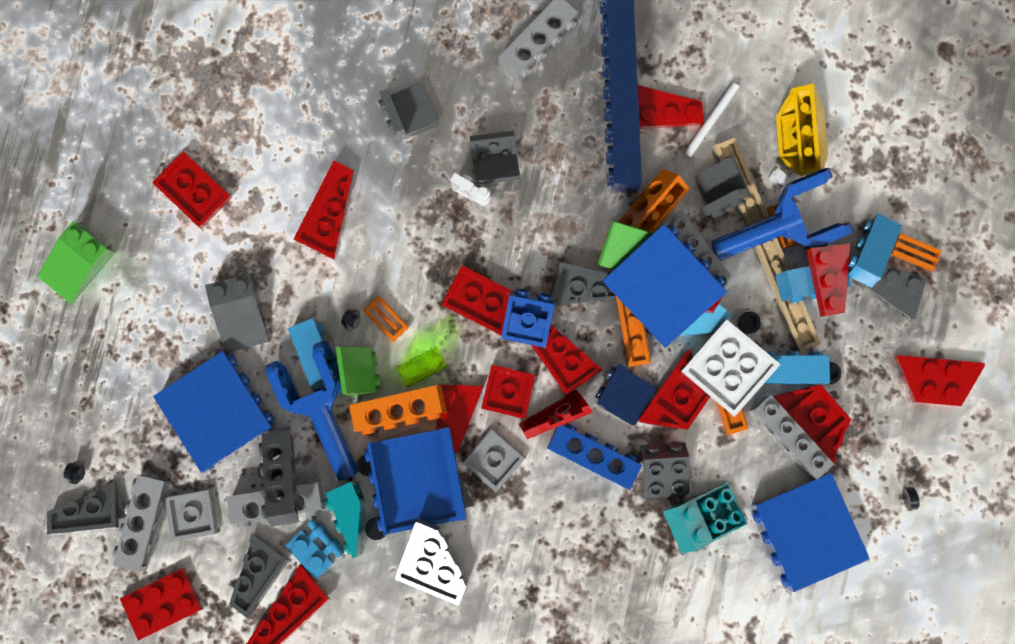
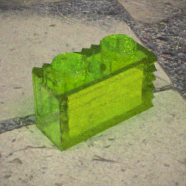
(421, 367)

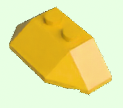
(802, 131)

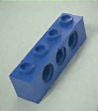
(624, 477)

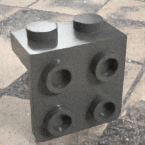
(408, 110)
(494, 157)
(722, 188)
(665, 469)

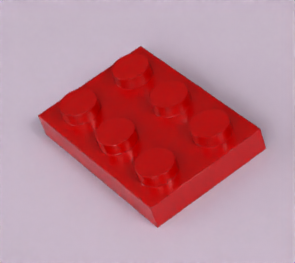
(192, 190)
(478, 300)
(161, 603)

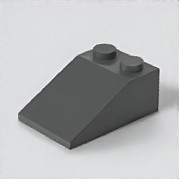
(237, 312)

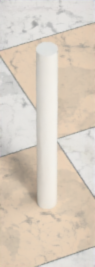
(711, 120)

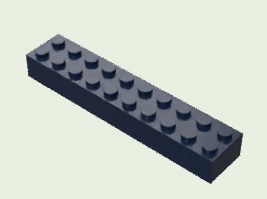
(621, 94)

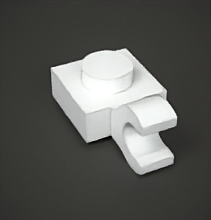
(780, 177)

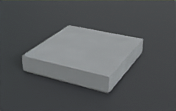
(493, 460)
(191, 515)

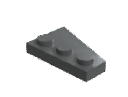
(580, 285)
(899, 290)
(89, 513)
(259, 572)

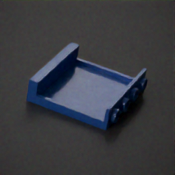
(665, 284)
(214, 411)
(415, 480)
(809, 533)

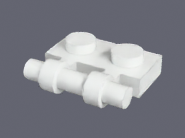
(463, 185)

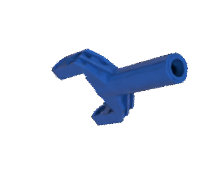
(784, 222)
(317, 406)

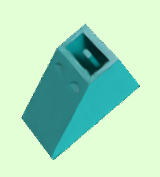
(349, 509)
(704, 518)

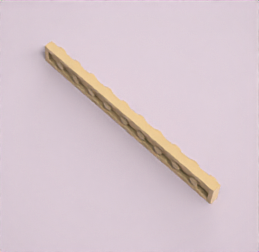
(770, 254)

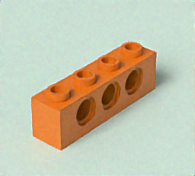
(656, 201)
(363, 412)

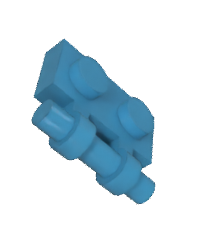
(310, 554)

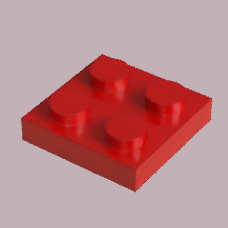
(508, 391)

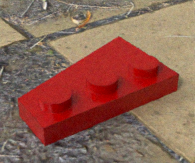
(559, 413)

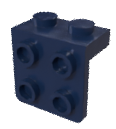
(624, 394)

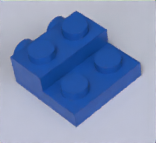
(528, 318)

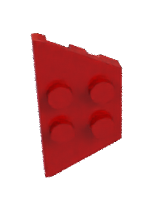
(938, 379)
(677, 400)
(818, 416)

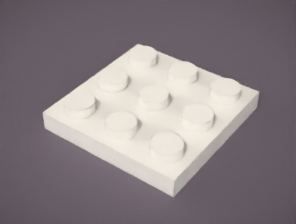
(731, 368)

